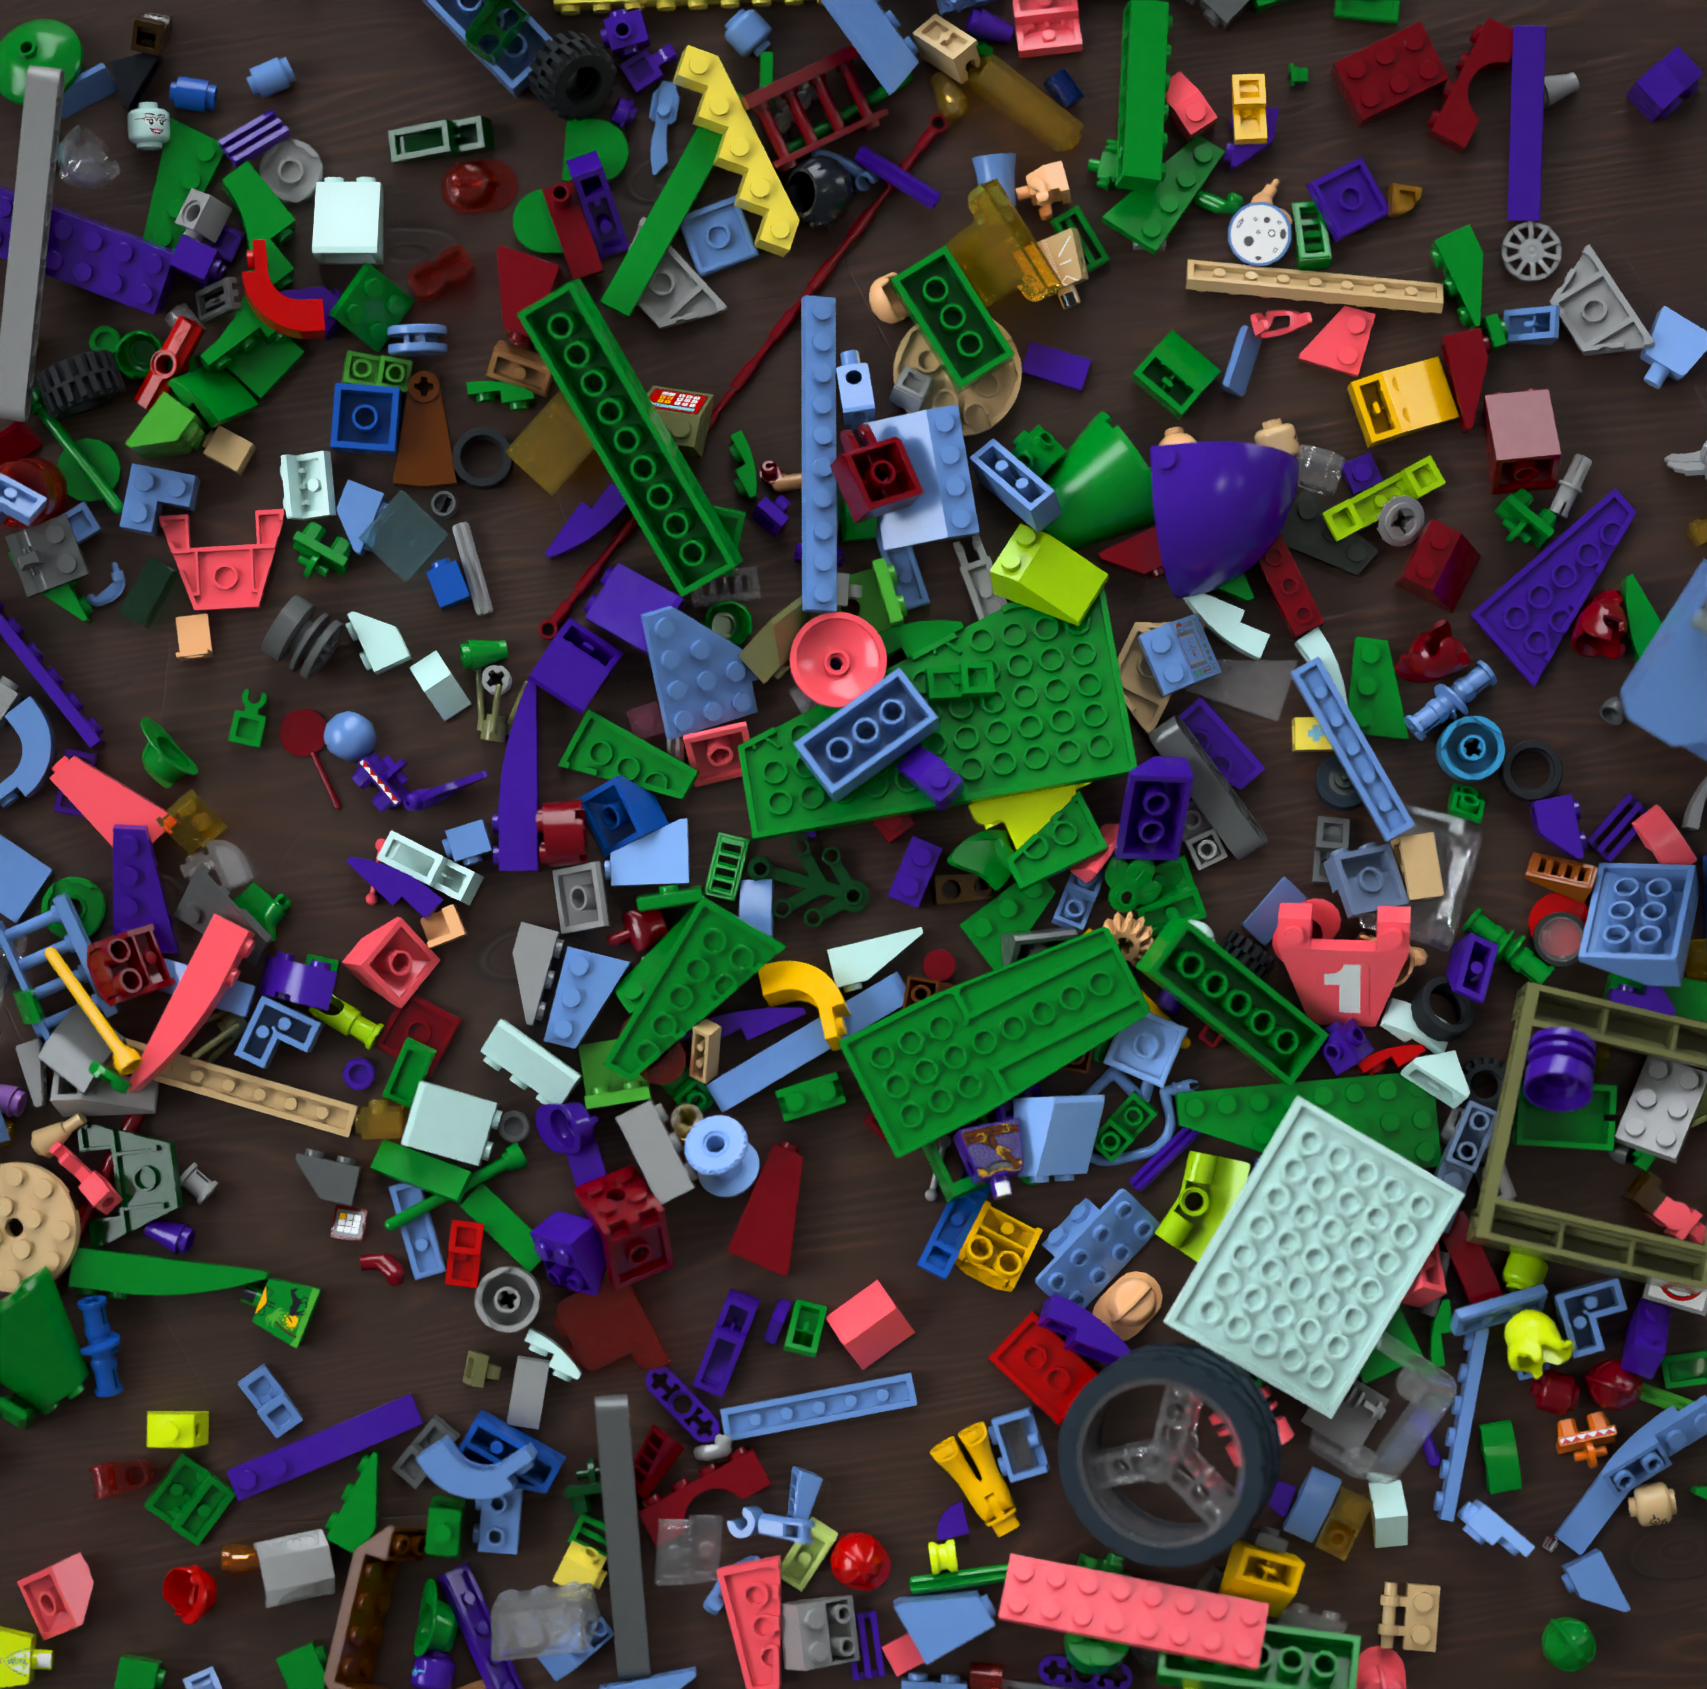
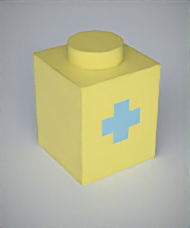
(1308, 736)

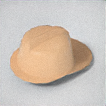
(1129, 1304)

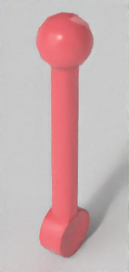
(372, 898)

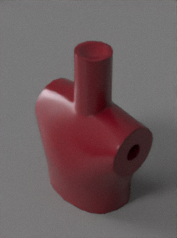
(641, 929)

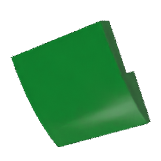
(214, 394)
(1176, 898)
(189, 1498)

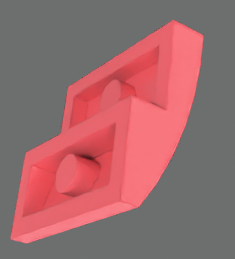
(1046, 27)

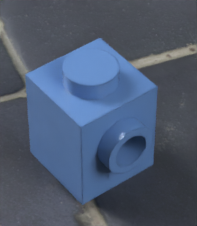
(468, 843)

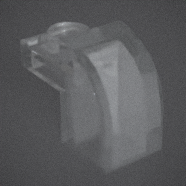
(227, 859)

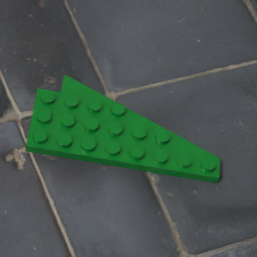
(1376, 1105)

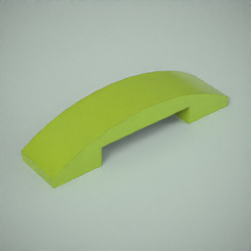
(1362, 509)

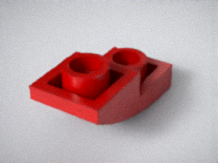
(1398, 1056)

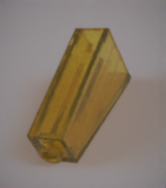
(1023, 103)

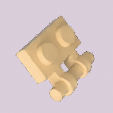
(1420, 1616)

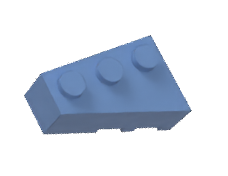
(581, 994)

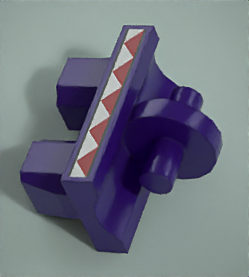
(386, 776)

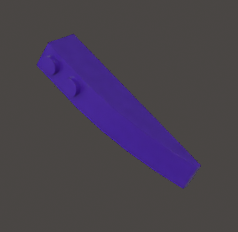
(520, 791)
(324, 1447)

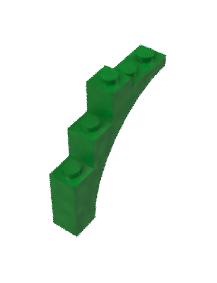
(266, 219)

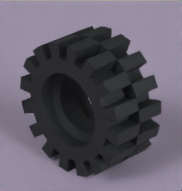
(1248, 954)
(1484, 1065)

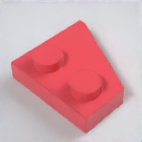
(1341, 342)

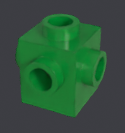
(1037, 450)

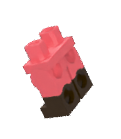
(1675, 1216)

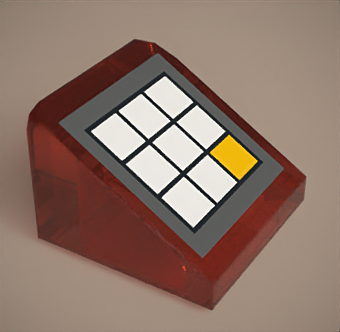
(349, 1223)

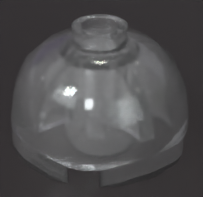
(84, 160)

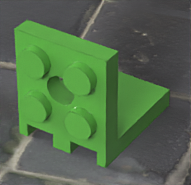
(879, 601)

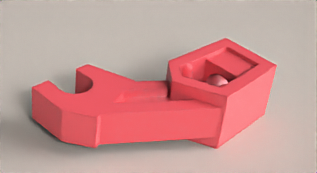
(93, 1184)

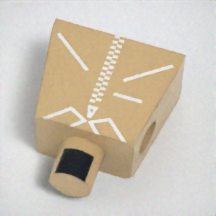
(1068, 261)

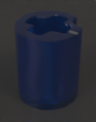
(1063, 89)

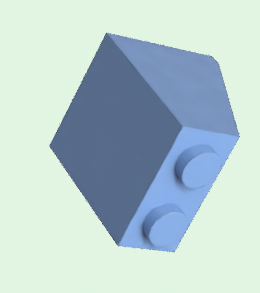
(944, 1620)

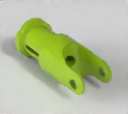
(350, 1022)

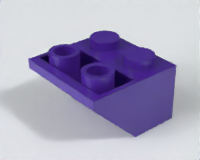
(575, 666)
(570, 1252)

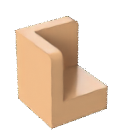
(443, 927)

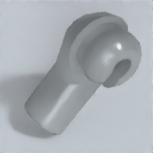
(712, 1452)

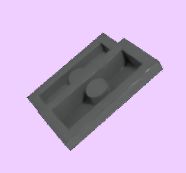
(74, 1048)

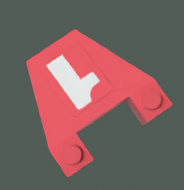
(1343, 976)

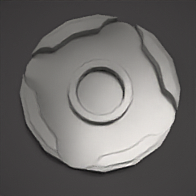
(291, 171)

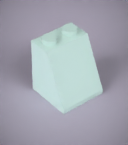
(348, 221)
(451, 1123)

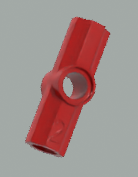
(180, 347)

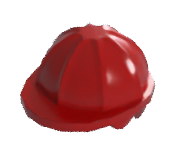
(860, 1561)
(190, 1592)

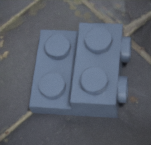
(1366, 879)

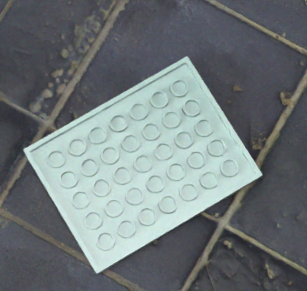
(1314, 1257)

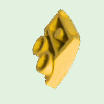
(997, 1248)

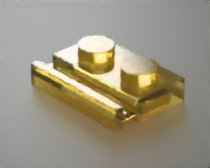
(192, 822)

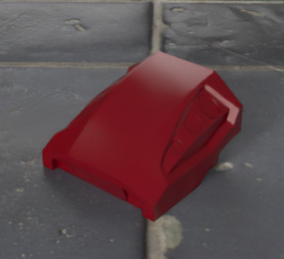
(127, 965)

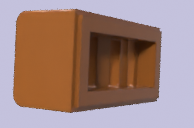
(1580, 875)

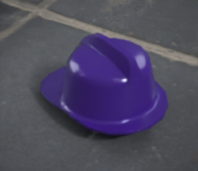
(565, 1126)

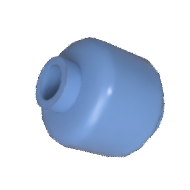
(748, 33)

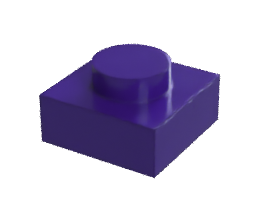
(1361, 473)

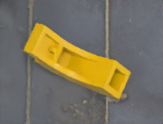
(799, 981)

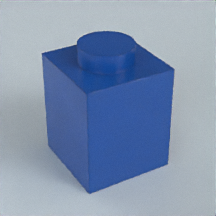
(448, 584)

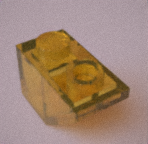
(1343, 1523)

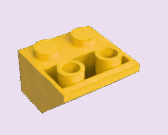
(1262, 1576)

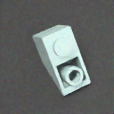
(381, 642)

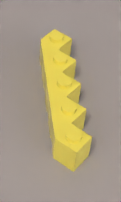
(739, 149)

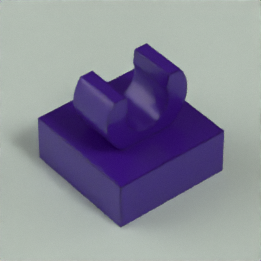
(772, 515)

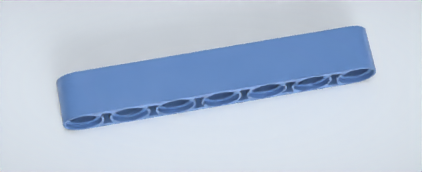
(804, 1045)

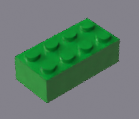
(952, 319)

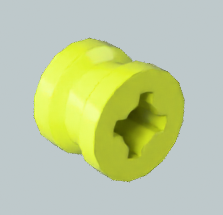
(943, 1557)

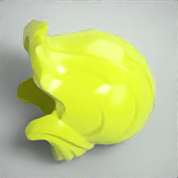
(1533, 1341)

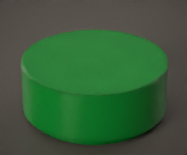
(104, 339)

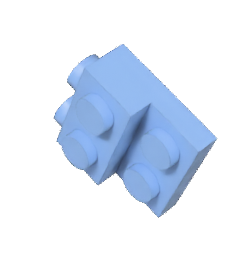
(1487, 1526)

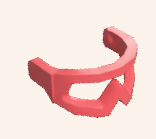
(1260, 327)

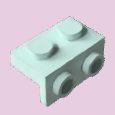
(308, 486)

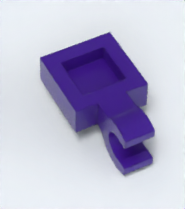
(644, 69)

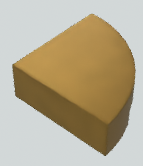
(1402, 199)

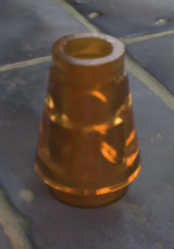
(238, 1558)

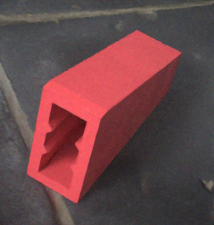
(105, 799)

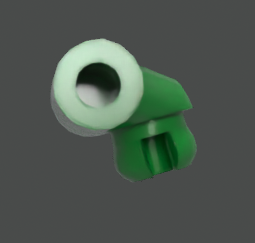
(1218, 205)

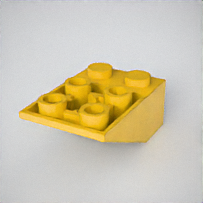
(1402, 401)

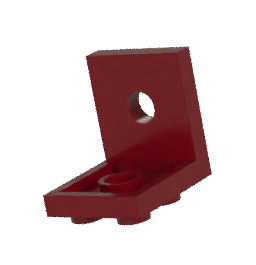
(627, 1225)

